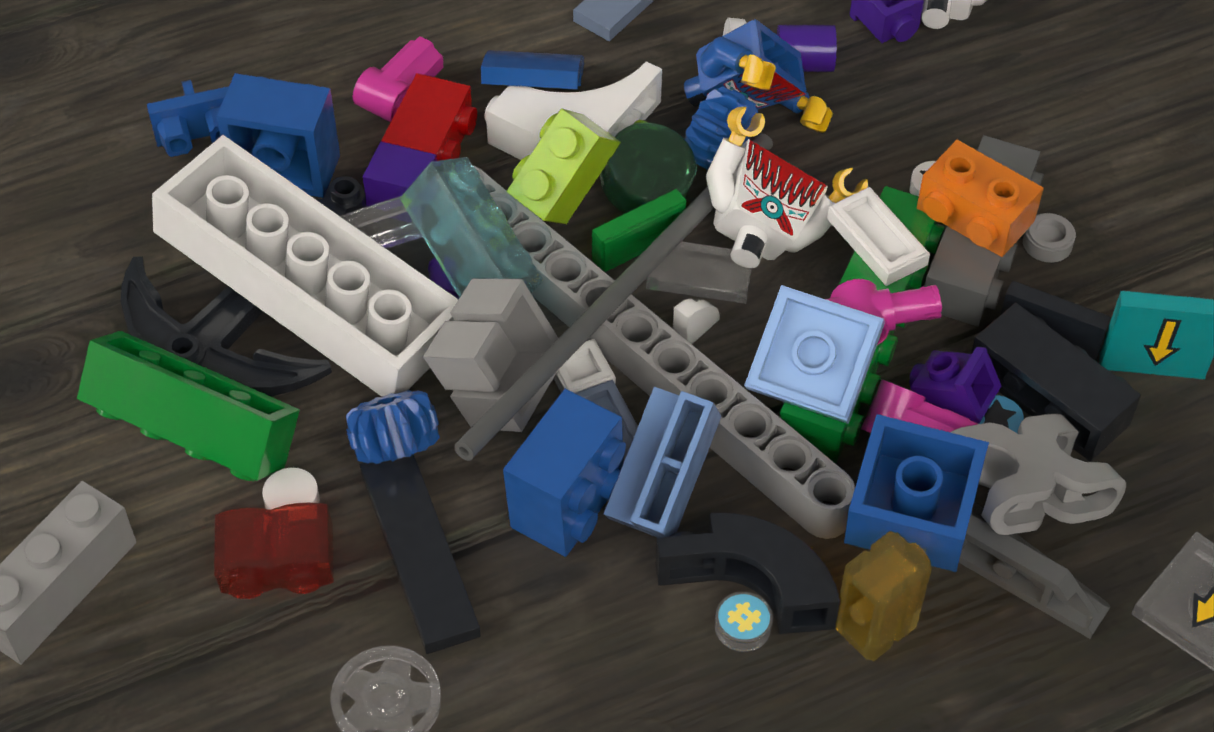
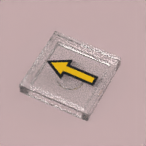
(1183, 600)

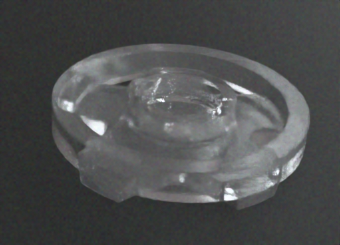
(389, 696)

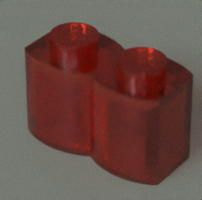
(273, 549)

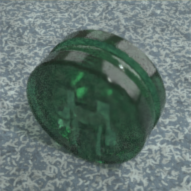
(647, 166)

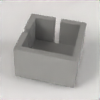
(490, 346)

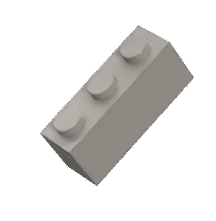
(59, 567)

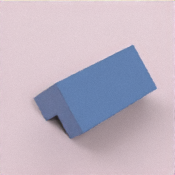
(663, 462)

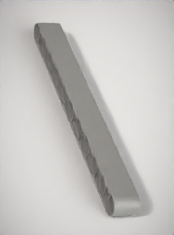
(649, 353)

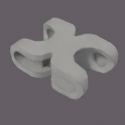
(1037, 476)

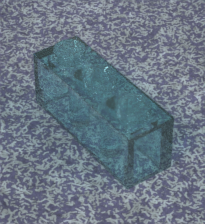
(466, 226)

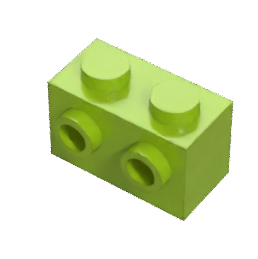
(562, 166)

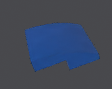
(532, 69)

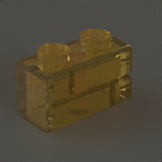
(882, 594)

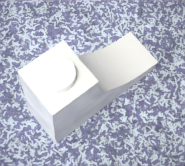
(521, 111)

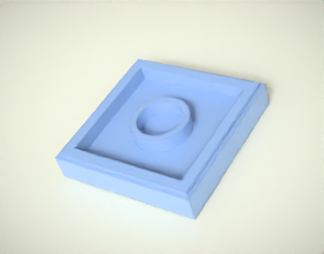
(814, 354)

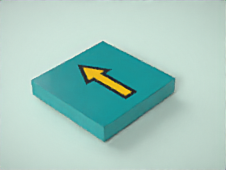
(1160, 335)

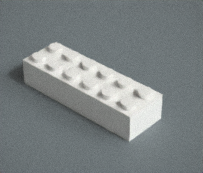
(303, 265)

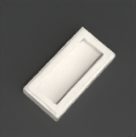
(878, 236)

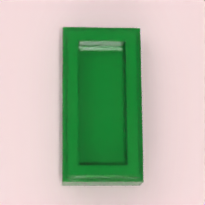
(634, 231)

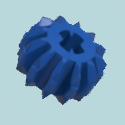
(710, 123)
(392, 426)

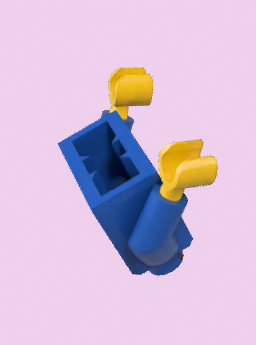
(762, 69)

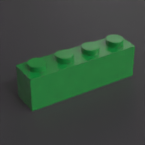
(187, 405)

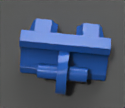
(186, 118)

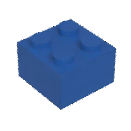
(284, 127)
(564, 472)
(918, 486)

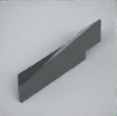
(1031, 576)

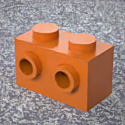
(970, 197)

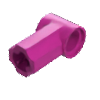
(385, 88)
(911, 407)

